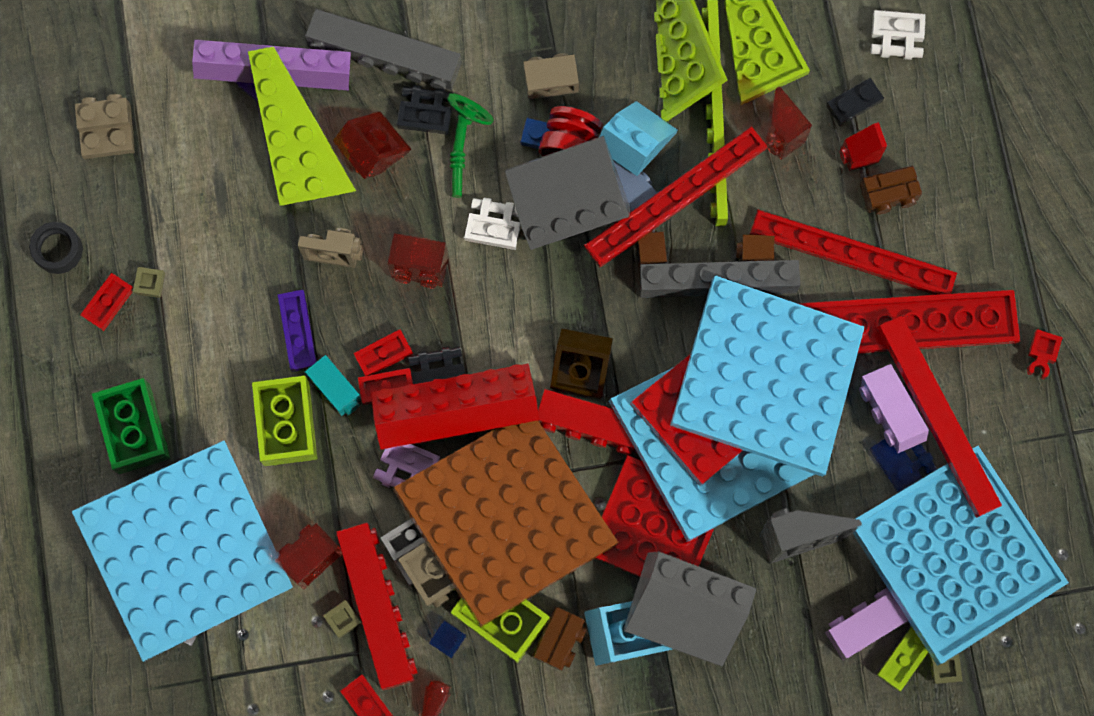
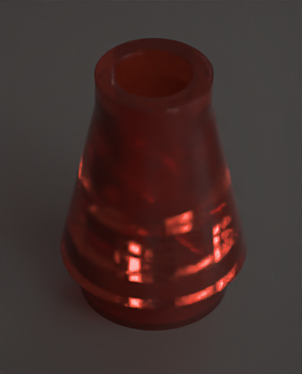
(435, 697)

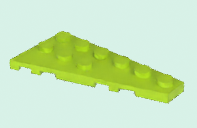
(761, 48)
(684, 56)
(297, 147)

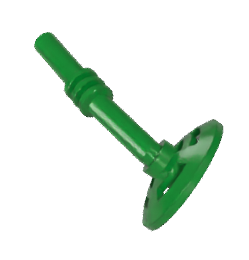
(468, 113)

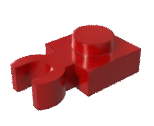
(1044, 350)

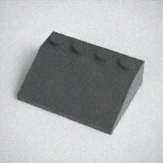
(567, 193)
(803, 531)
(688, 608)

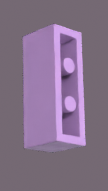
(893, 409)
(866, 624)

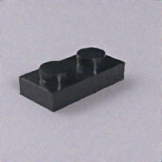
(855, 101)

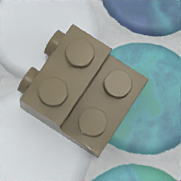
(105, 126)
(338, 249)
(427, 575)

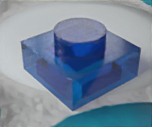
(447, 639)

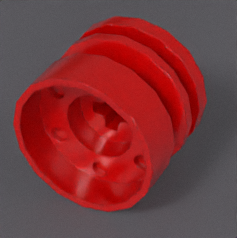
(568, 128)

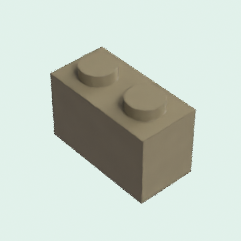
(551, 76)

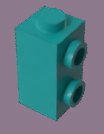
(334, 386)

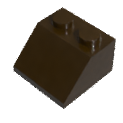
(581, 363)

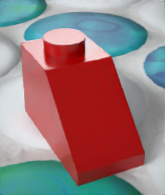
(863, 147)

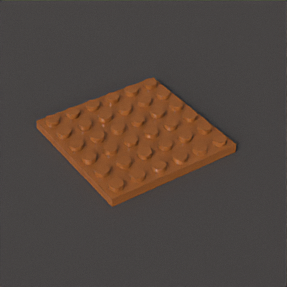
(505, 518)

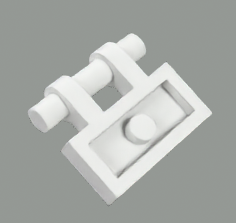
(898, 26)
(492, 230)

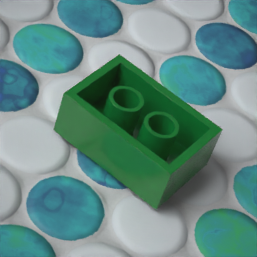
(131, 426)

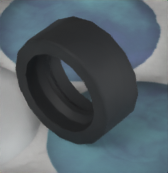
(46, 231)

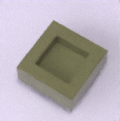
(149, 282)
(342, 619)
(946, 672)

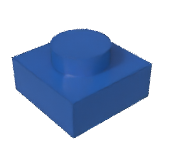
(533, 133)

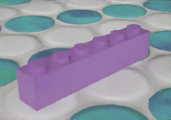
(306, 66)

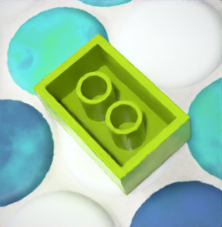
(284, 421)
(511, 631)

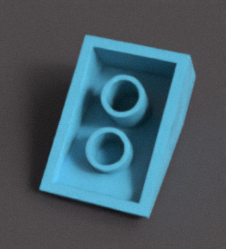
(636, 137)
(610, 641)

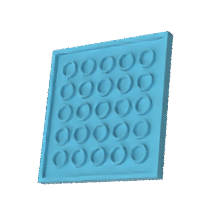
(768, 376)
(729, 492)
(182, 550)
(953, 570)

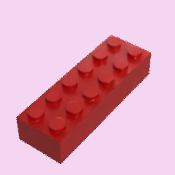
(454, 406)

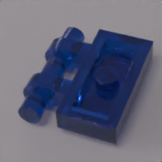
(899, 466)

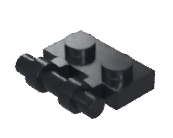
(421, 116)
(424, 358)

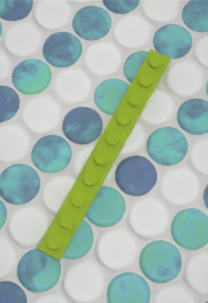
(714, 111)

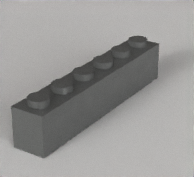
(384, 50)
(696, 278)

